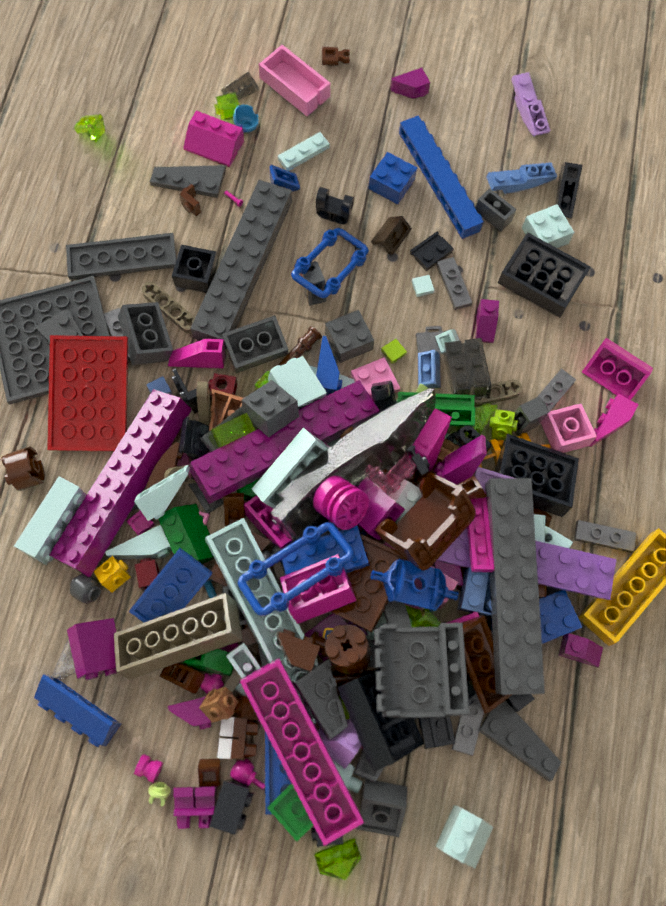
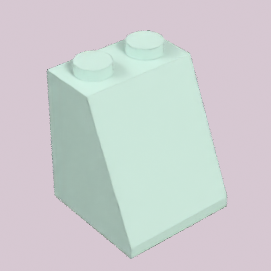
(298, 380)
(464, 836)

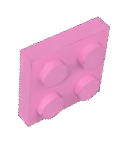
(374, 373)

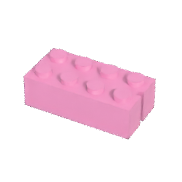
(294, 80)

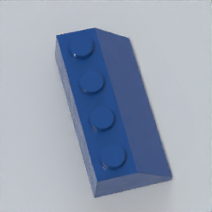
(76, 710)

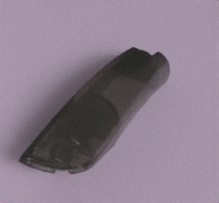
(375, 442)

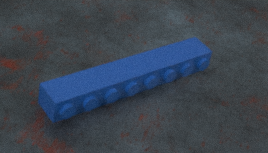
(441, 177)

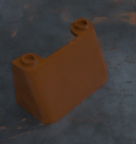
(431, 523)

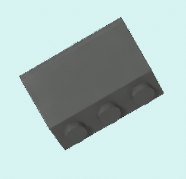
(255, 344)

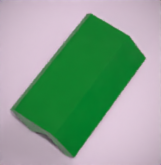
(457, 406)

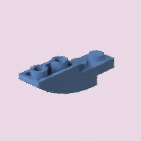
(525, 178)

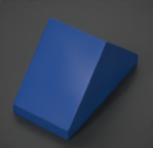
(283, 178)

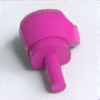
(212, 682)
(243, 772)

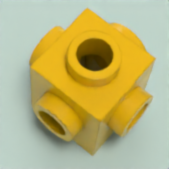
(112, 573)

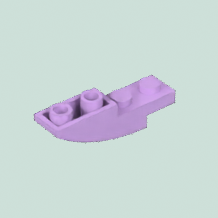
(528, 105)

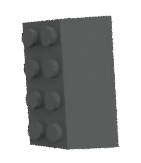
(421, 671)

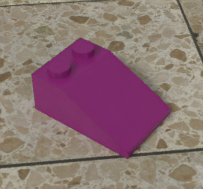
(462, 462)

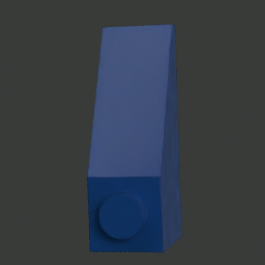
(327, 369)

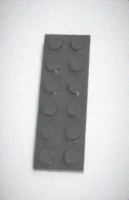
(121, 256)

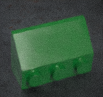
(187, 531)

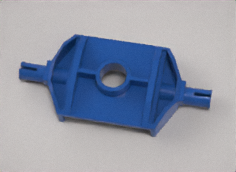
(400, 585)

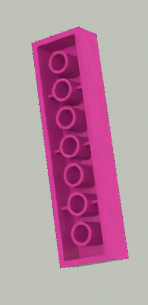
(302, 751)

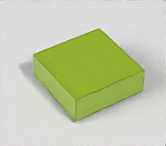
(393, 351)

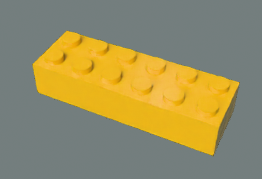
(632, 591)

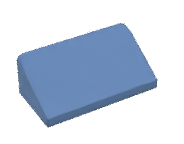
(429, 369)

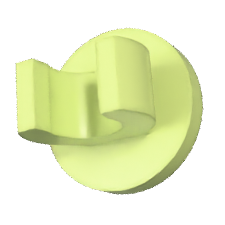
(159, 790)

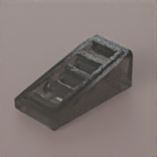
(242, 81)

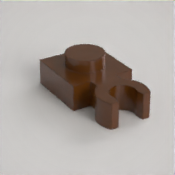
(331, 56)

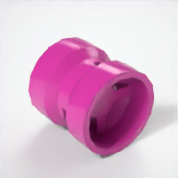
(148, 768)

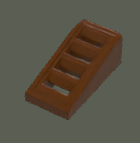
(192, 682)

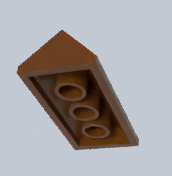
(480, 662)

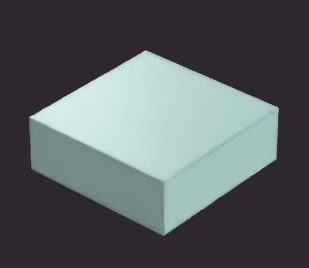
(422, 285)

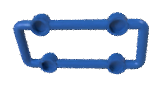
(333, 284)
(279, 600)

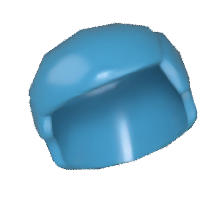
(245, 118)

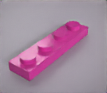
(480, 538)

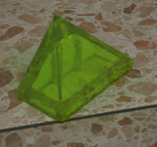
(339, 859)

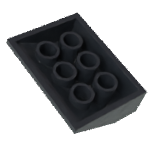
(543, 274)
(551, 473)
(382, 737)

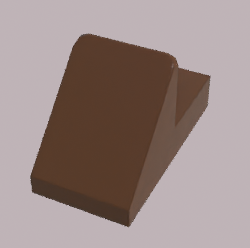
(233, 508)

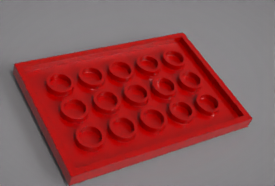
(87, 392)

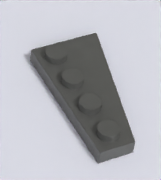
(517, 738)

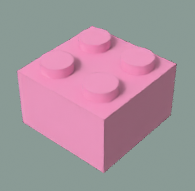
(568, 429)

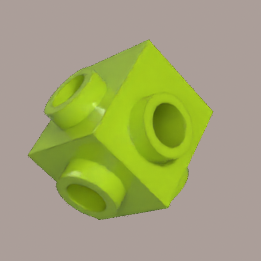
(503, 424)

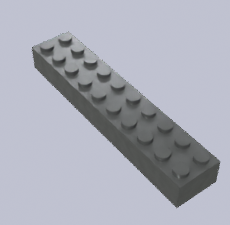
(242, 262)
(514, 588)

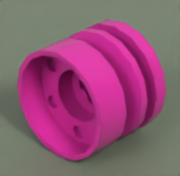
(341, 502)

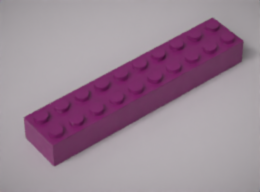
(254, 453)
(120, 482)

